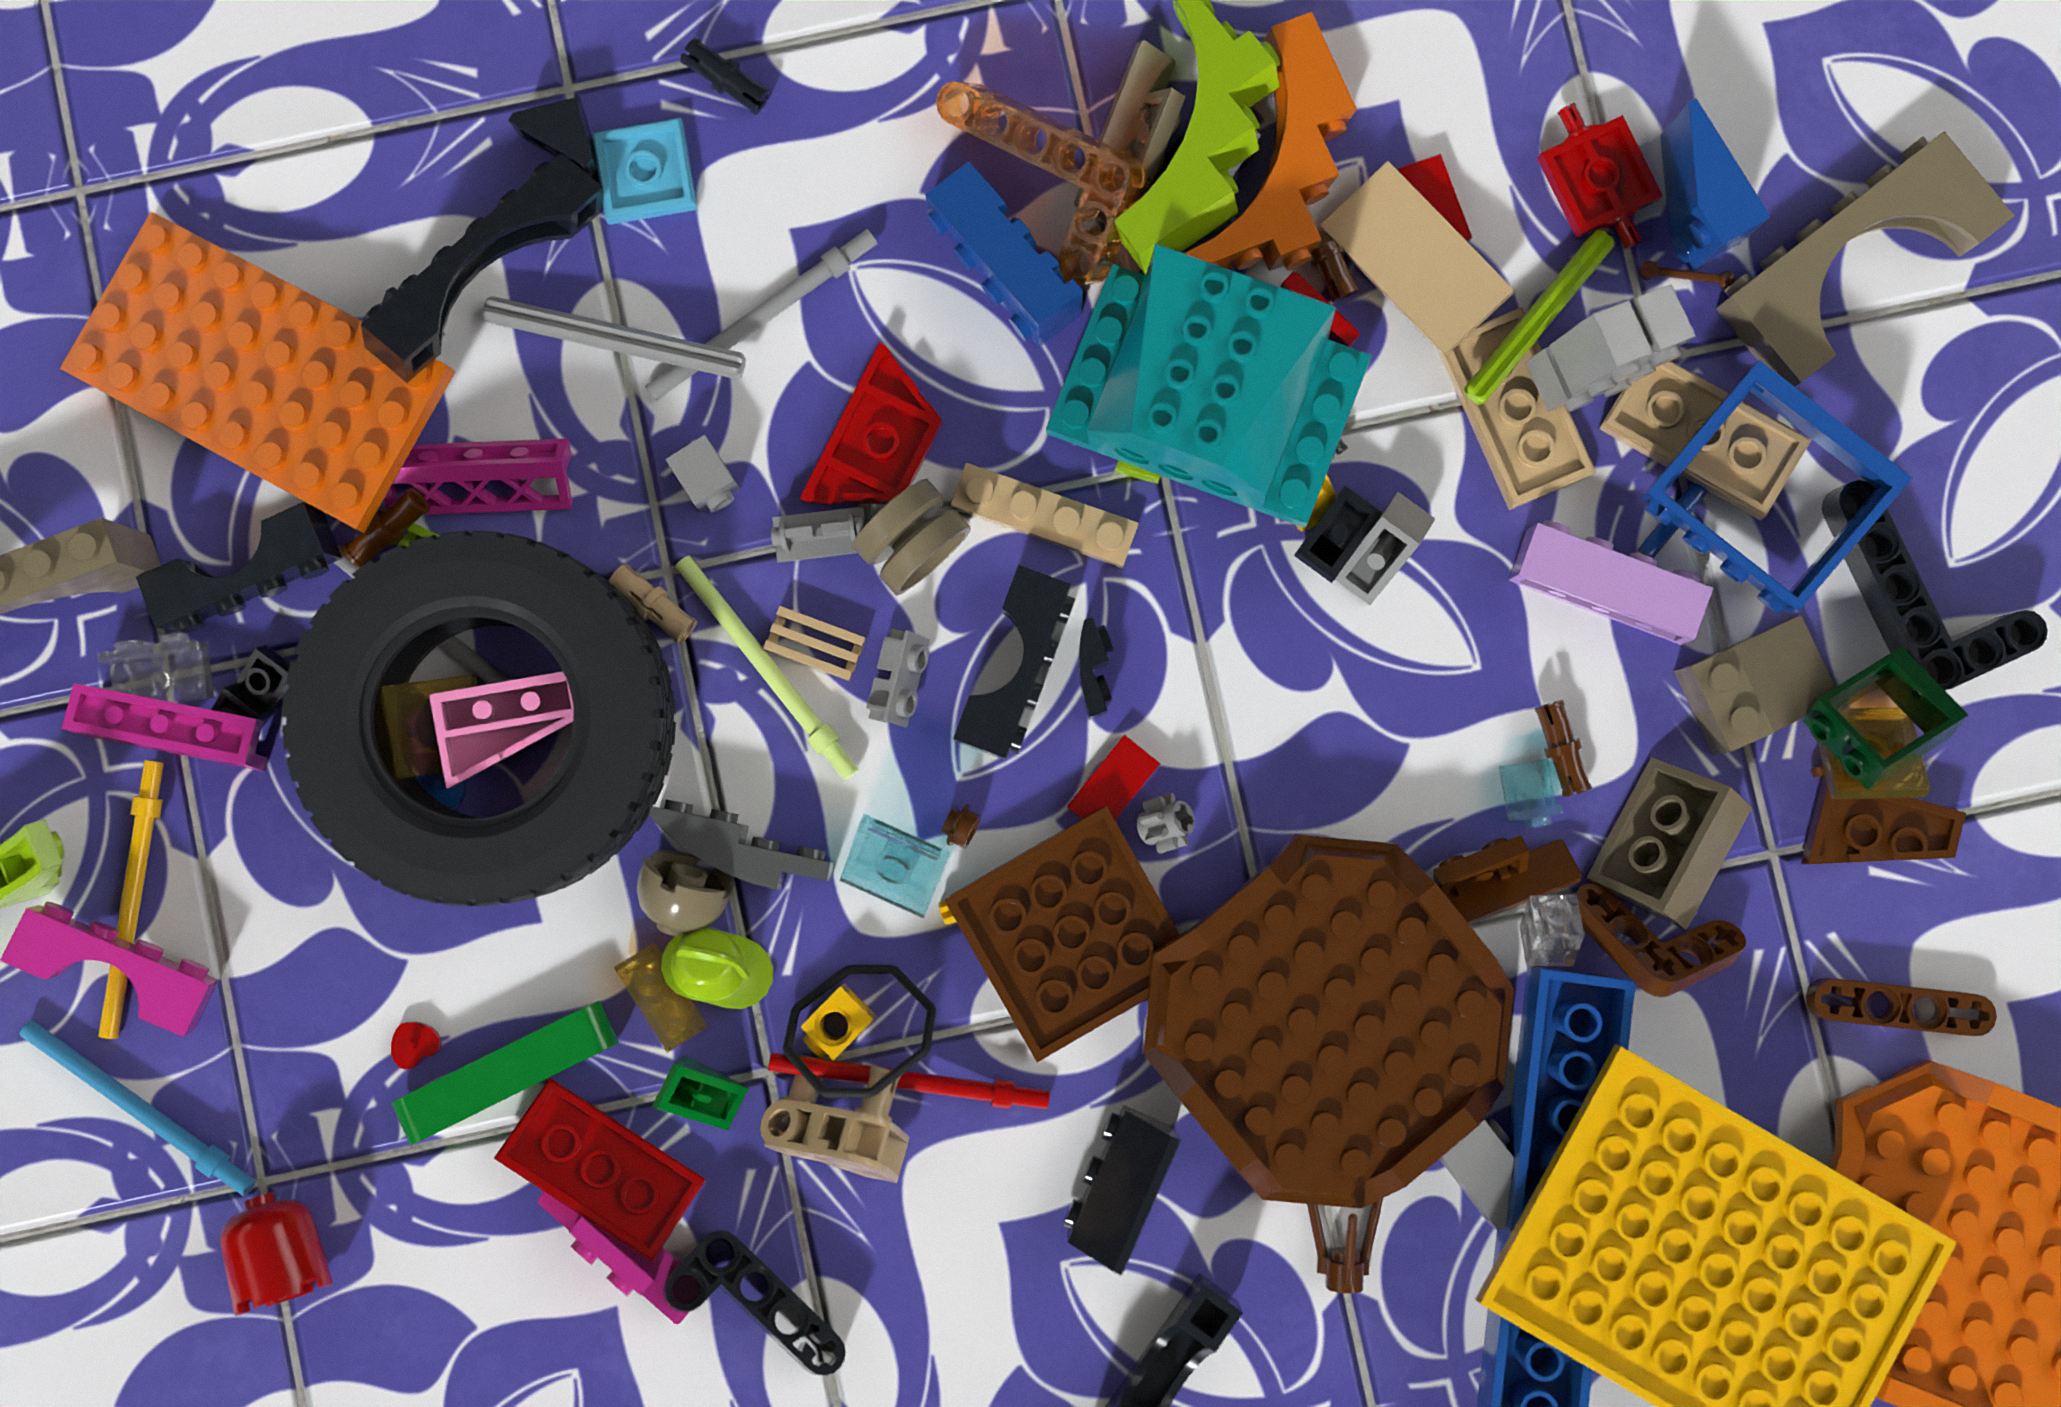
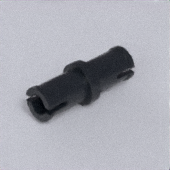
(725, 76)

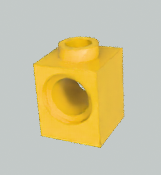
(852, 1008)

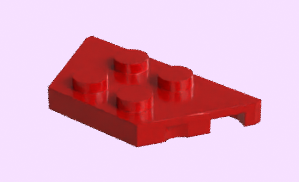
(876, 439)

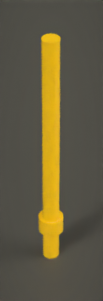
(145, 808)

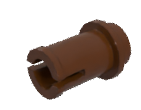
(1333, 270)

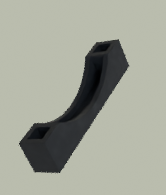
(548, 207)

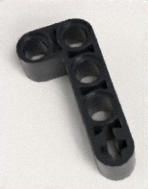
(761, 1311)

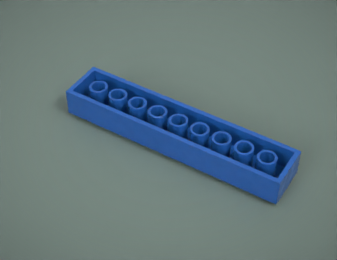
(1562, 1045)

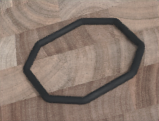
(895, 1073)

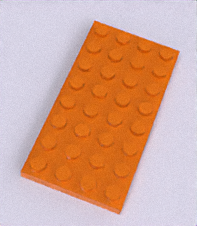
(254, 371)

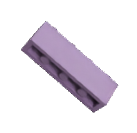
(1611, 583)

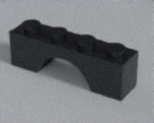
(290, 547)
(1035, 608)
(1183, 1341)

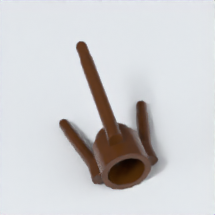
(1346, 1265)

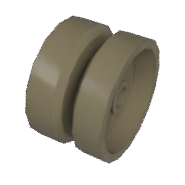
(911, 536)

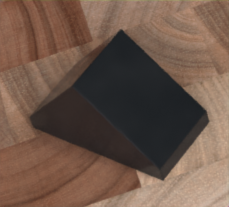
(559, 129)

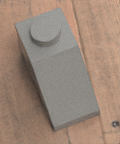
(1385, 548)
(1484, 1170)

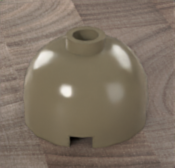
(681, 894)

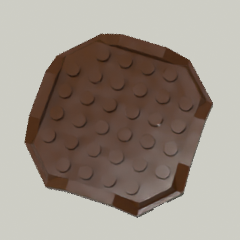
(1331, 1023)

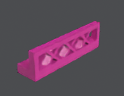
(486, 462)
(164, 726)

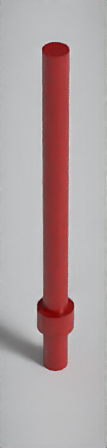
(999, 1093)

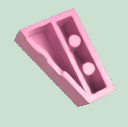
(496, 721)

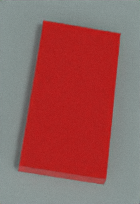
(600, 1169)

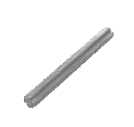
(614, 337)

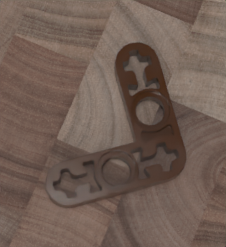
(1662, 966)

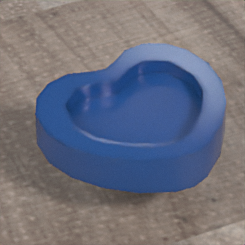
(436, 787)

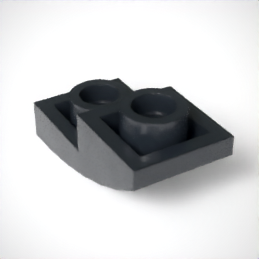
(1092, 655)
(258, 687)

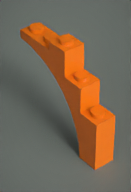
(1309, 110)

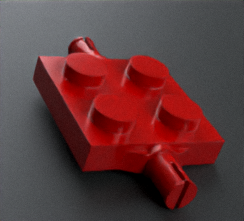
(1599, 176)

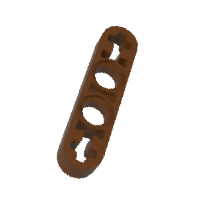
(1900, 1007)

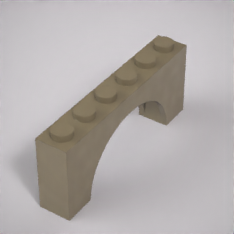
(1928, 193)
(75, 562)

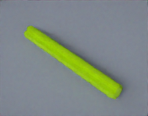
(1538, 317)

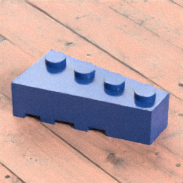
(1003, 255)

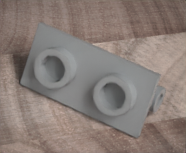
(816, 534)
(905, 657)

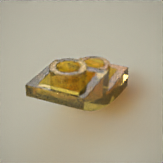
(667, 1013)

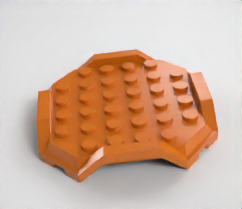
(1989, 1177)

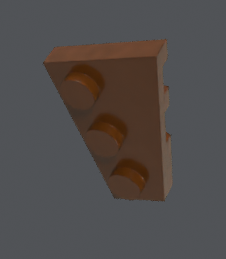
(1880, 830)

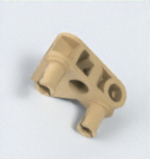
(851, 1140)

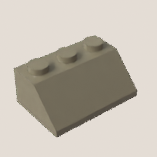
(1670, 842)

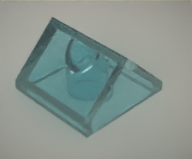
(895, 865)

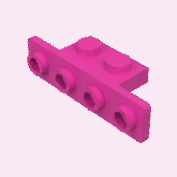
(628, 1267)

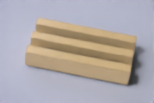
(778, 629)

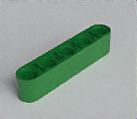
(504, 1072)

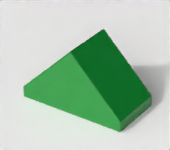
(700, 1094)

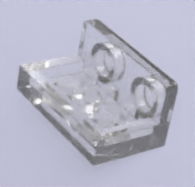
(165, 671)

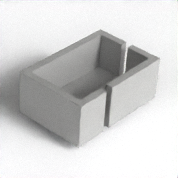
(1611, 350)

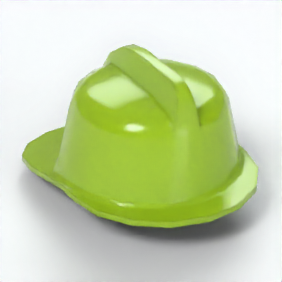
(717, 968)

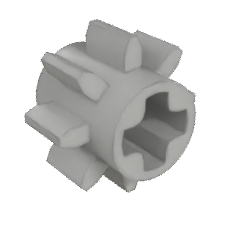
(1165, 823)

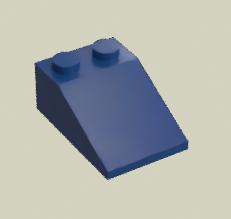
(1705, 190)

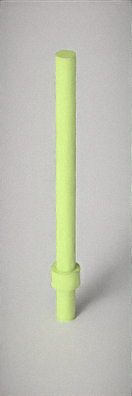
(821, 737)

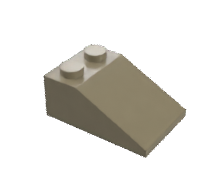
(1755, 685)

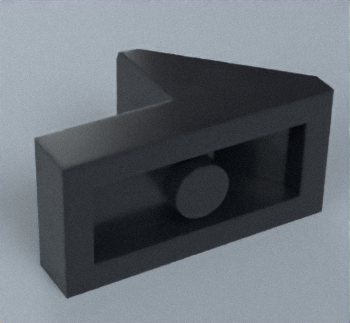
(1338, 534)

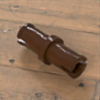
(386, 528)
(1563, 748)

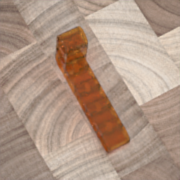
(1057, 158)

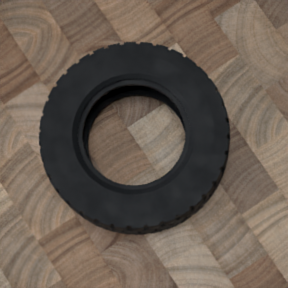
(379, 635)

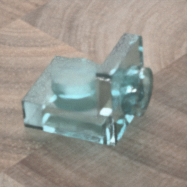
(1529, 793)

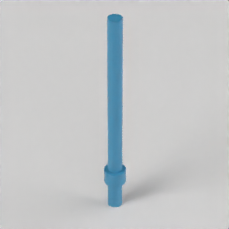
(209, 1160)

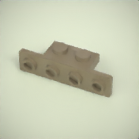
(1142, 113)

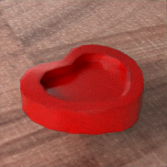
(412, 1043)

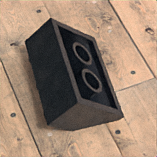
(1121, 1187)

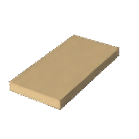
(1416, 259)
(1522, 442)
(1740, 463)

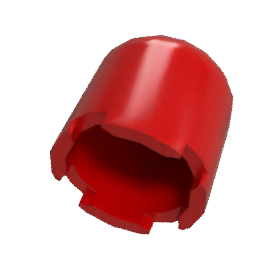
(272, 1253)

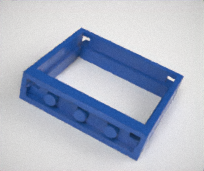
(1826, 432)

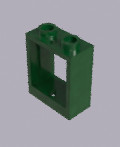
(1901, 680)

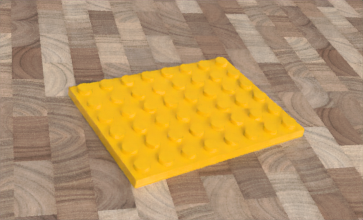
(1710, 1256)

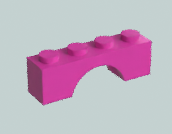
(167, 991)

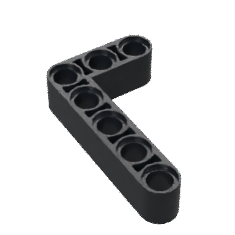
(1914, 602)

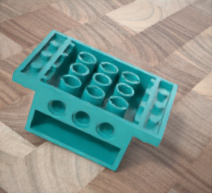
(1212, 383)

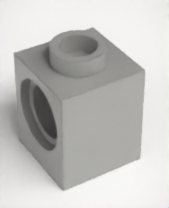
(703, 475)

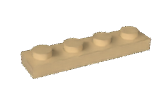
(1044, 515)

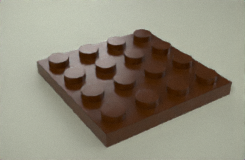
(1066, 931)

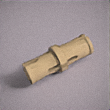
(653, 603)

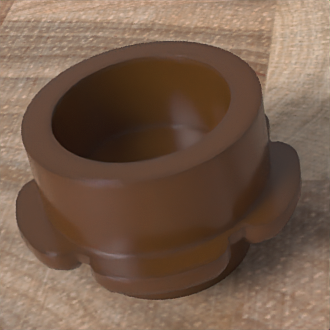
(961, 826)

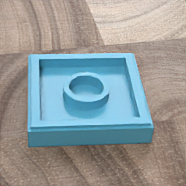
(644, 171)

